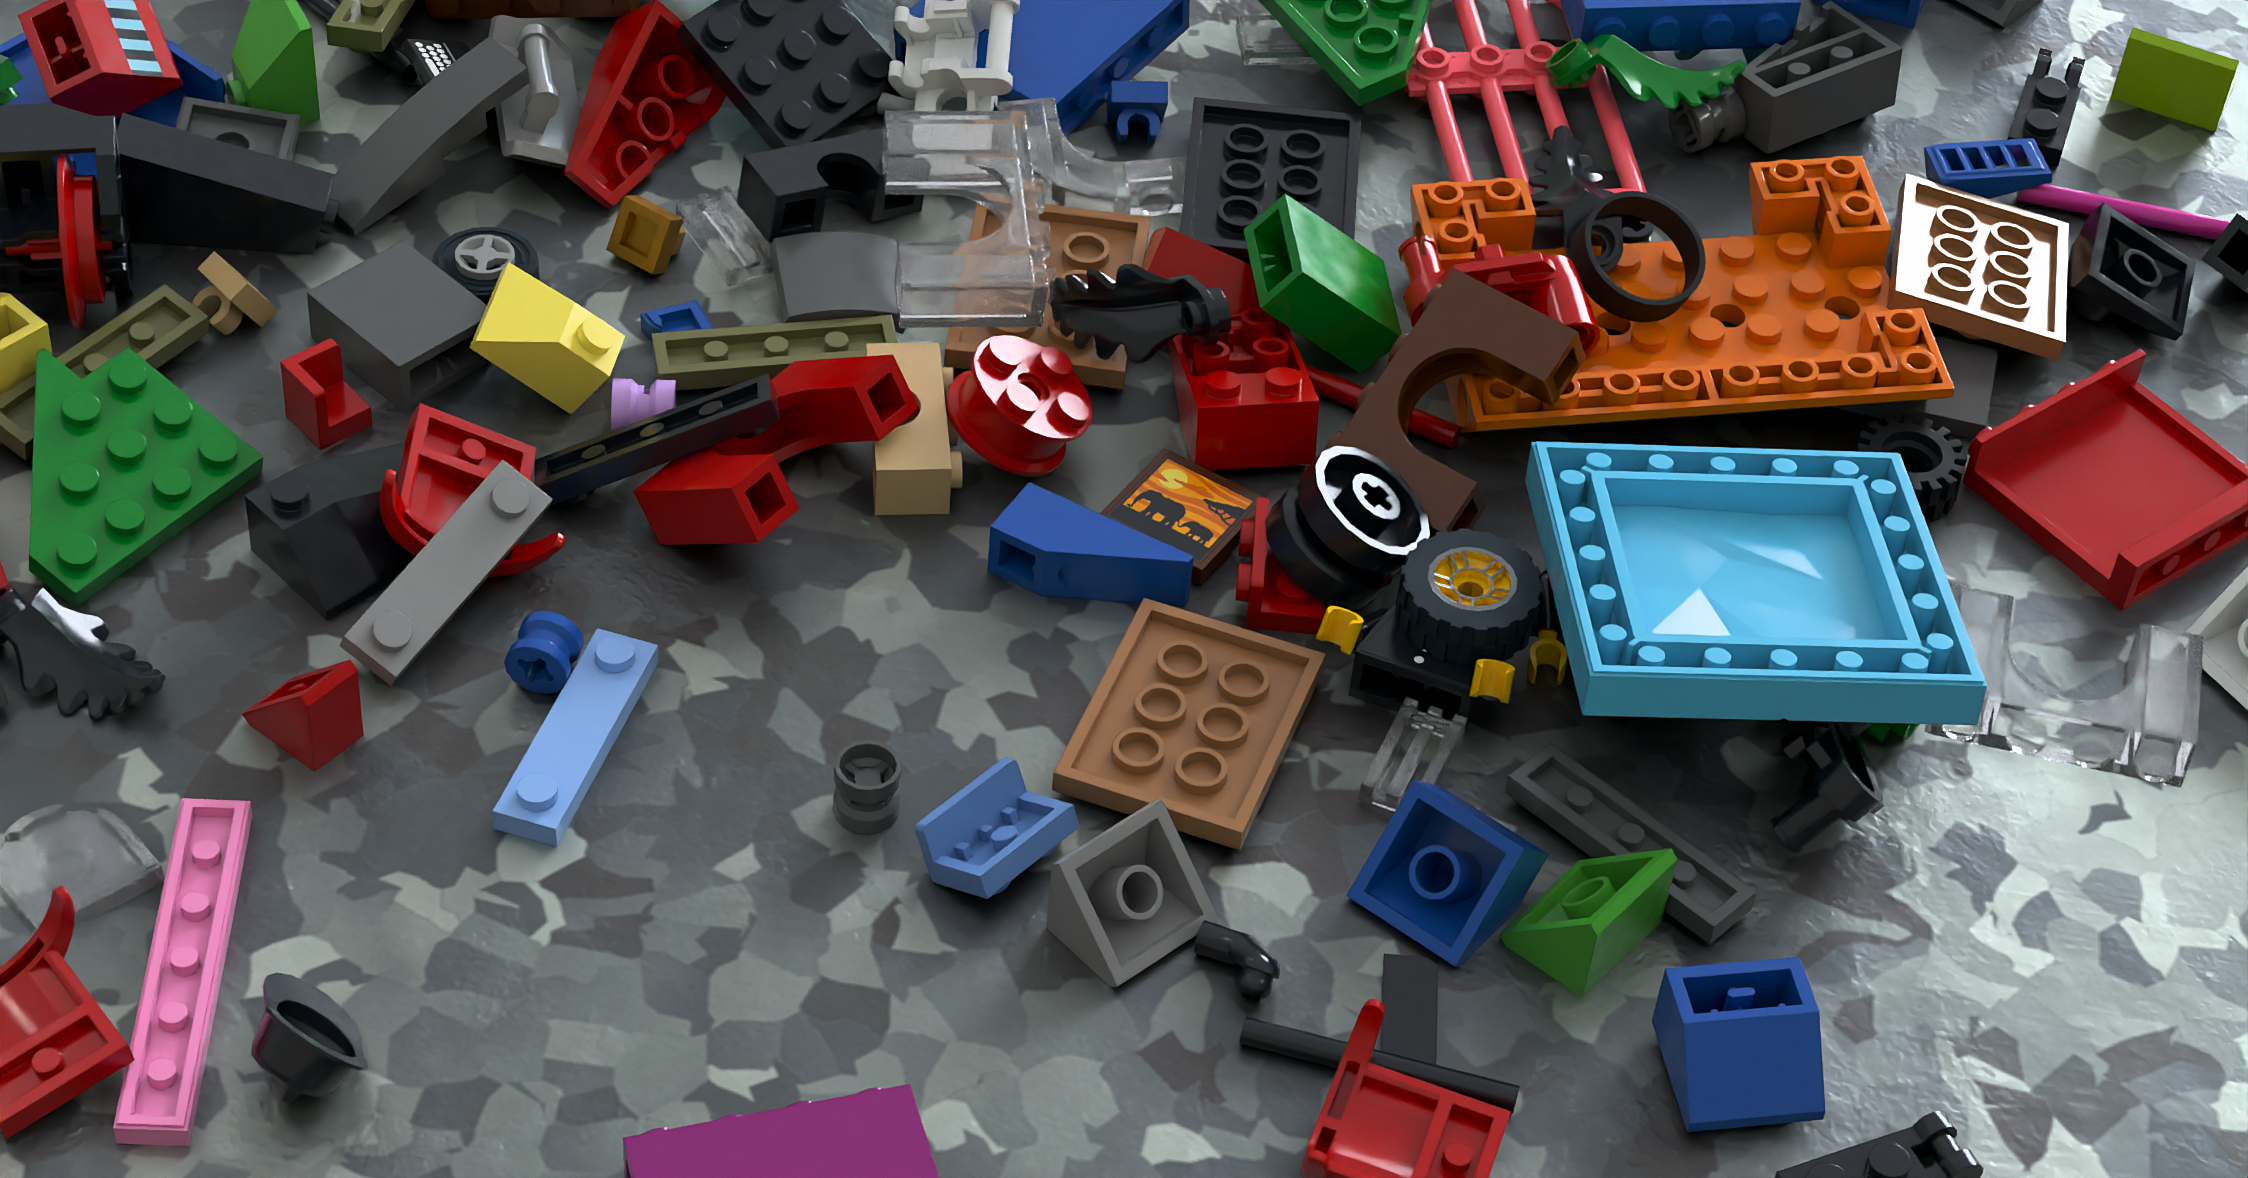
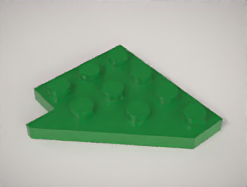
(1357, 42)
(120, 470)

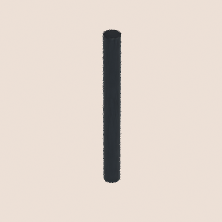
(1329, 1052)

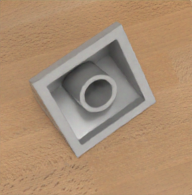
(1128, 896)

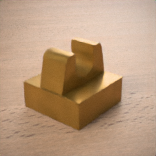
(646, 234)

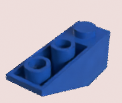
(1080, 554)

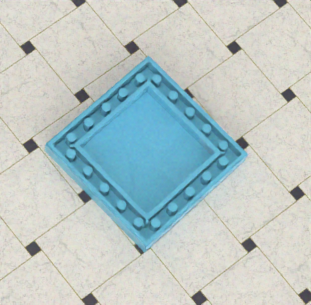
(1749, 585)

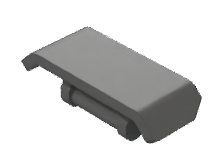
(543, 115)

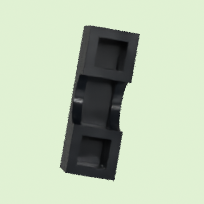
(789, 185)

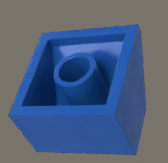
(1446, 873)

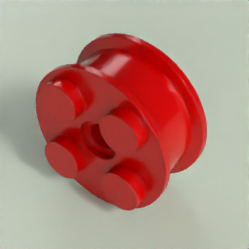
(1019, 405)

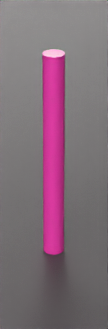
(2138, 212)

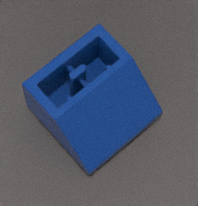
(1741, 1043)

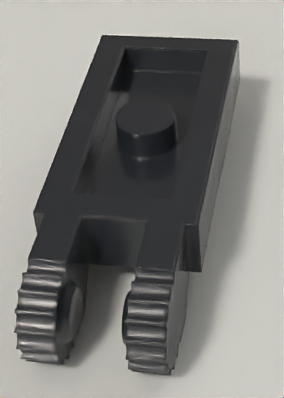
(2047, 107)

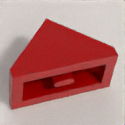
(312, 714)

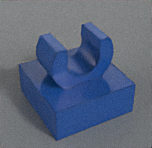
(1137, 102)

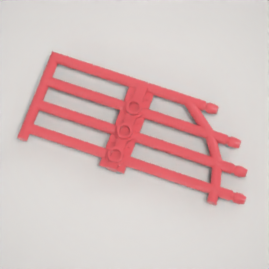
(1488, 72)

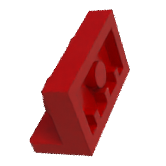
(1270, 593)

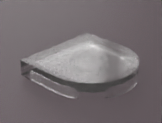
(76, 849)

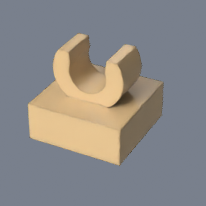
(232, 295)

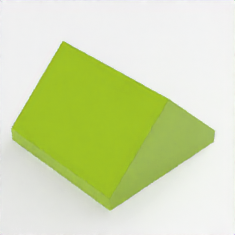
(2175, 79)

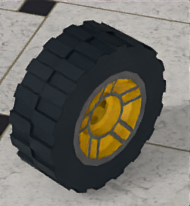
(1469, 596)

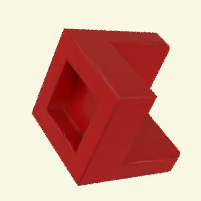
(319, 398)

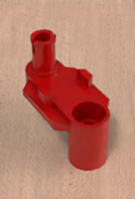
(1536, 280)

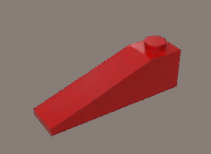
(638, 104)

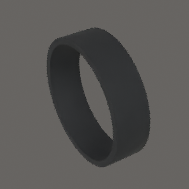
(1672, 223)

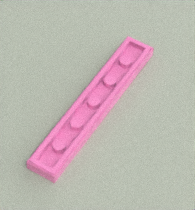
(183, 974)

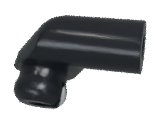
(1241, 951)

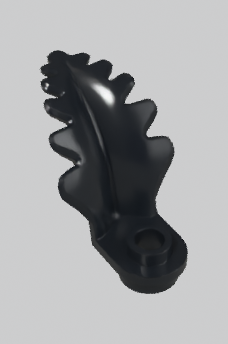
(1573, 195)
(1138, 311)
(69, 654)

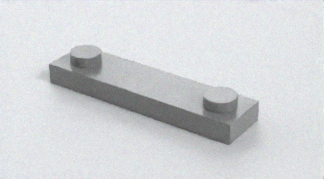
(446, 573)

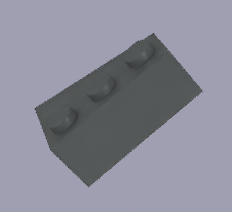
(1818, 80)

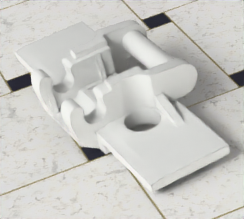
(944, 53)

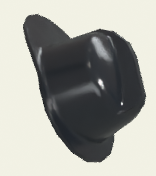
(305, 1040)

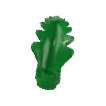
(1637, 72)

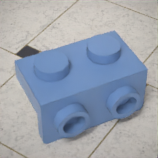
(992, 832)

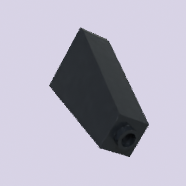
(217, 193)

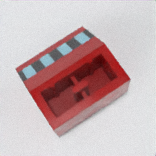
(100, 54)

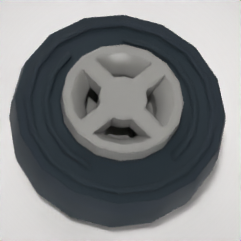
(480, 254)

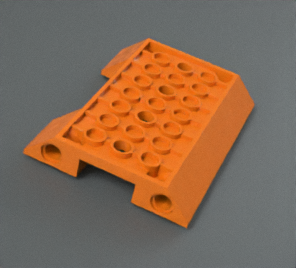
(1810, 256)

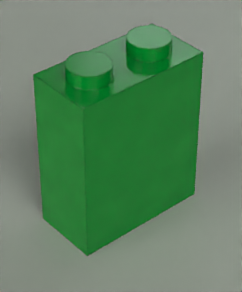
(1322, 284)

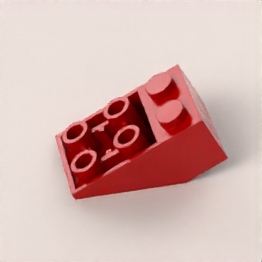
(1245, 396)

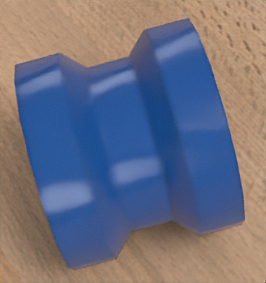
(544, 652)

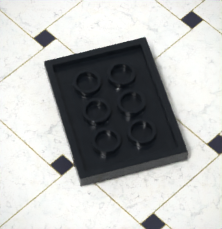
(1256, 153)

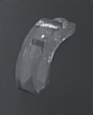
(1095, 184)

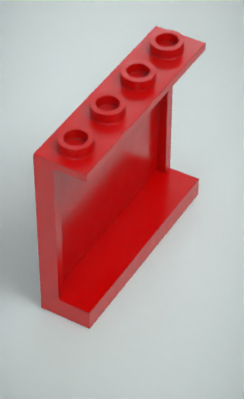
(2113, 483)

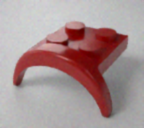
(438, 473)
(50, 1026)
(1396, 1124)

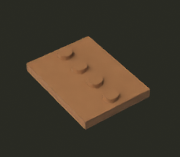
(1078, 243)
(1980, 267)
(1190, 720)

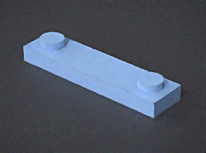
(575, 738)

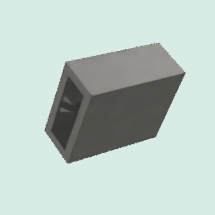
(399, 324)

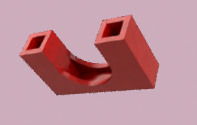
(737, 487)

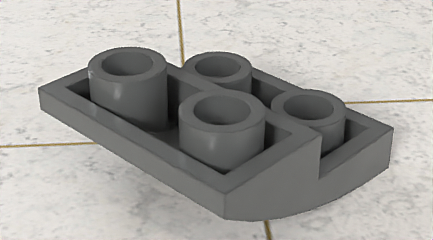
(835, 276)

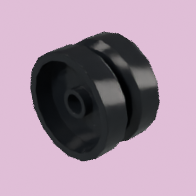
(1346, 527)

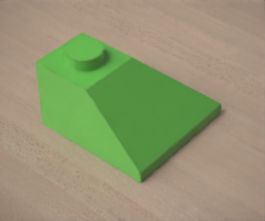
(275, 61)

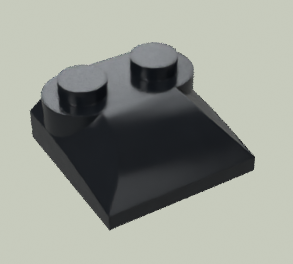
(2128, 274)

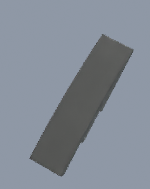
(415, 139)

